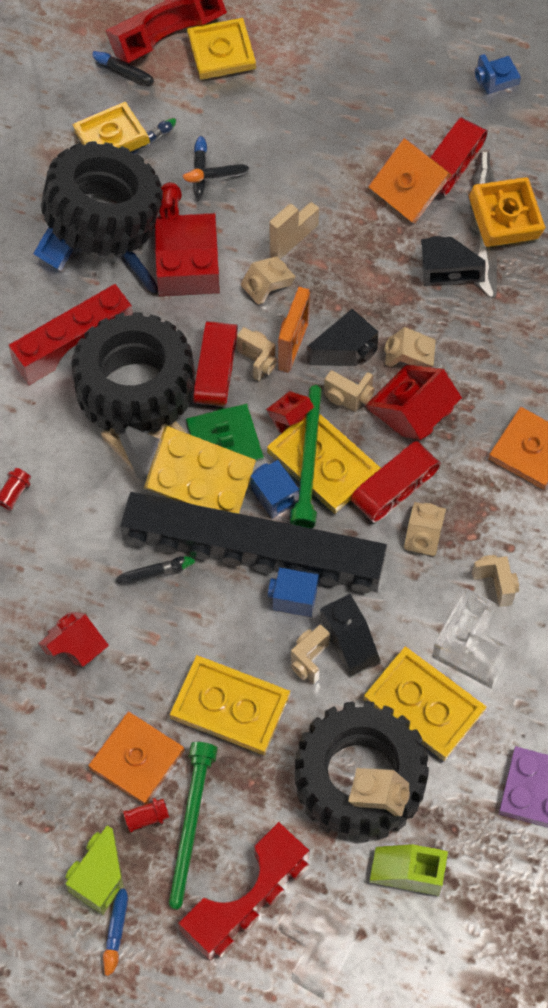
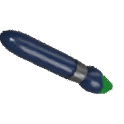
(162, 128)

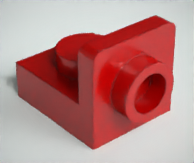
(289, 410)

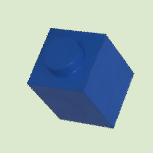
(274, 488)
(294, 592)

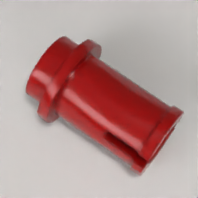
(170, 201)
(13, 488)
(146, 814)

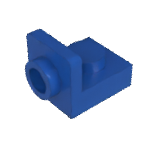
(496, 74)
(53, 250)

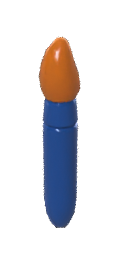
(115, 931)

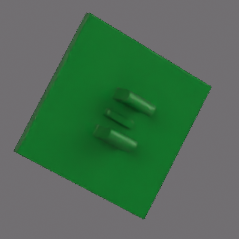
(228, 428)

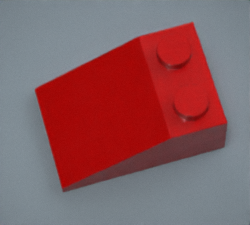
(187, 255)

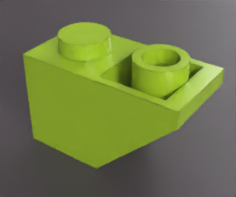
(409, 868)
(98, 874)

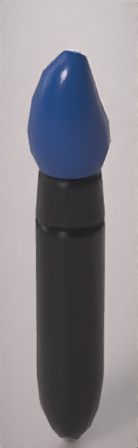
(131, 71)
(200, 150)

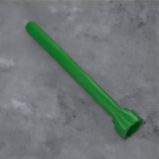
(304, 512)
(202, 757)

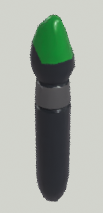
(177, 565)

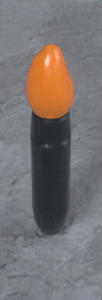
(198, 175)

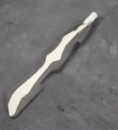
(485, 175)

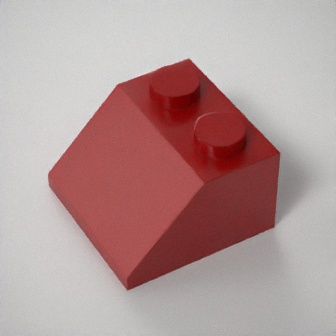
(415, 400)

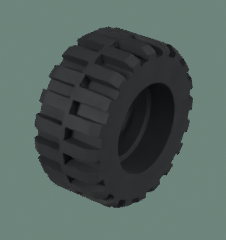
(95, 224)
(133, 341)
(350, 728)

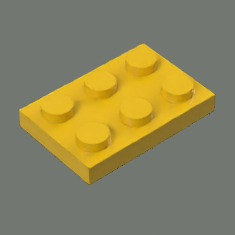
(338, 462)
(199, 472)
(428, 700)
(230, 705)

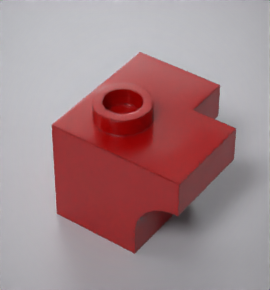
(75, 637)

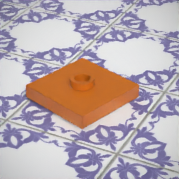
(409, 180)
(293, 330)
(524, 448)
(136, 758)

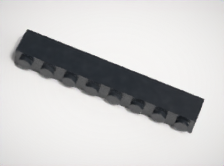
(252, 542)

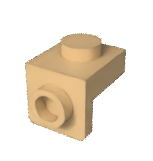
(265, 277)
(258, 348)
(410, 348)
(347, 393)
(424, 528)
(505, 582)
(308, 647)
(379, 790)

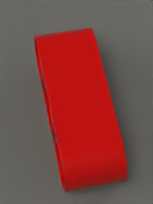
(459, 150)
(215, 363)
(395, 481)

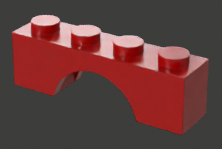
(141, 32)
(43, 348)
(214, 923)

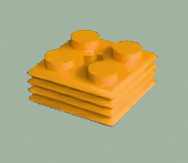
(506, 211)

